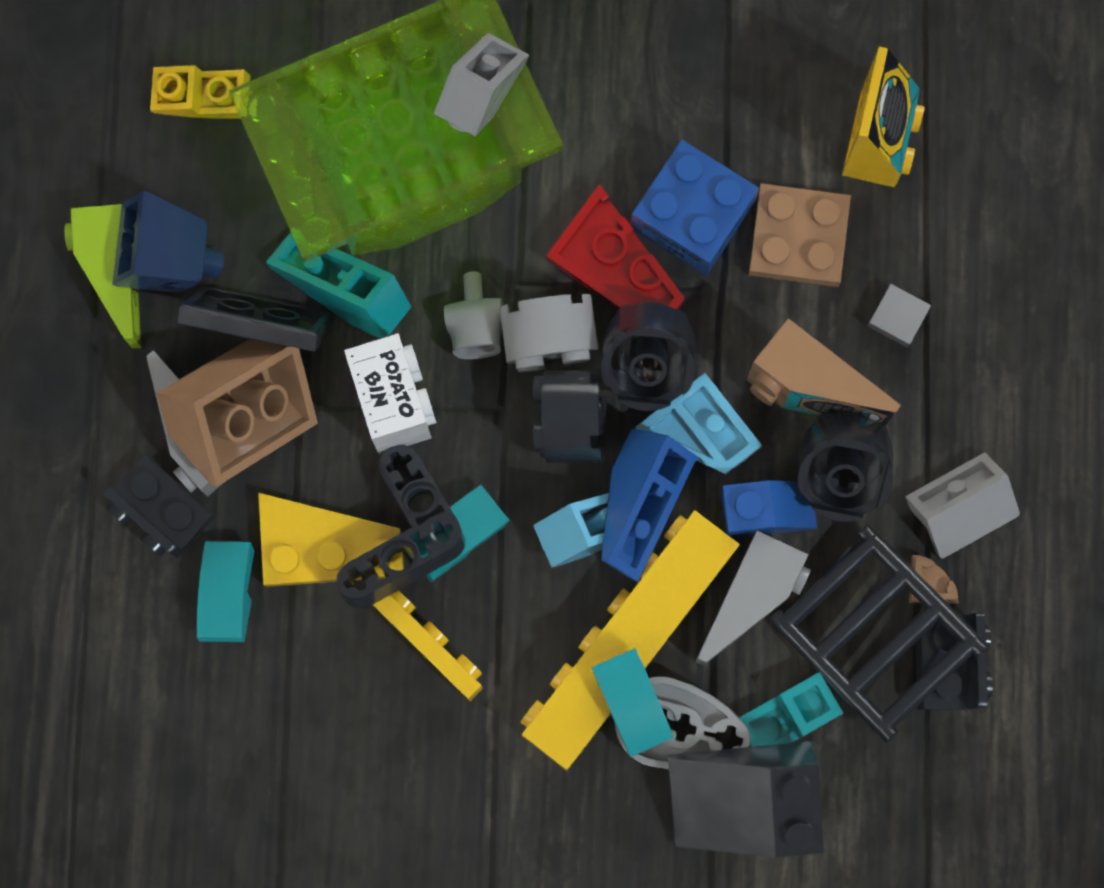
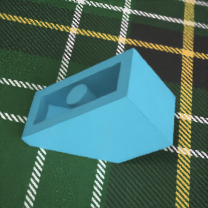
(574, 530)

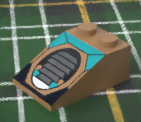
(813, 380)

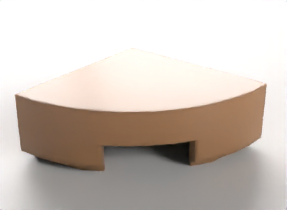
(935, 577)

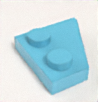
(705, 426)

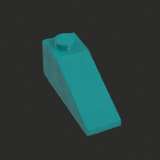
(345, 286)

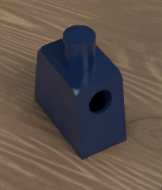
(162, 246)

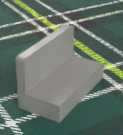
(964, 504)

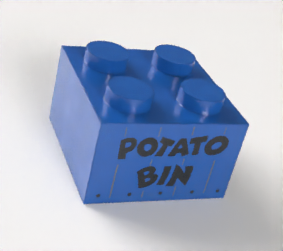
(694, 207)

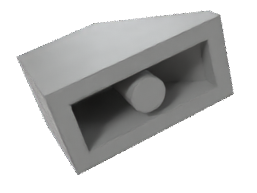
(479, 84)

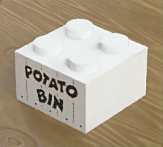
(386, 389)

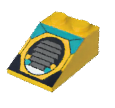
(884, 123)

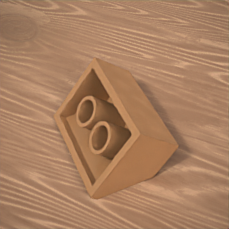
(238, 408)

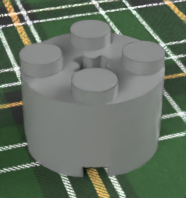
(549, 331)

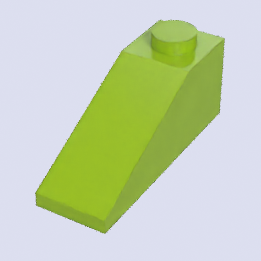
(94, 243)

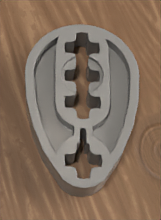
(704, 712)

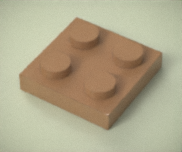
(799, 235)

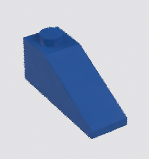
(641, 498)

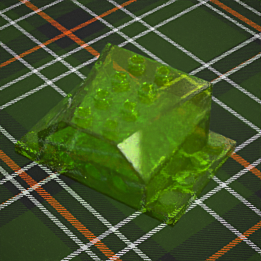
(358, 139)

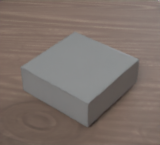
(899, 315)

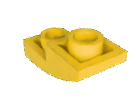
(194, 92)

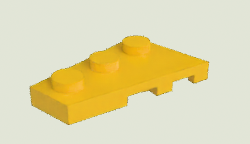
(313, 543)

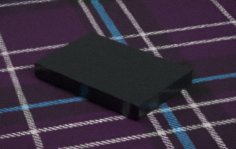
(257, 318)

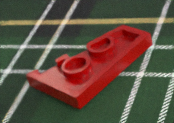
(610, 259)

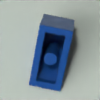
(765, 508)

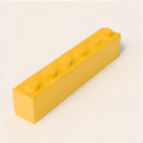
(639, 621)

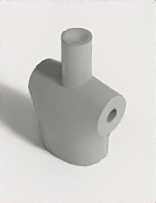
(475, 322)

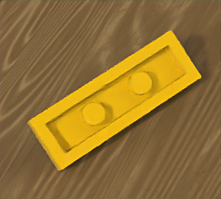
(430, 644)

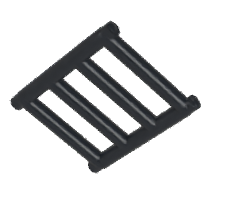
(852, 689)

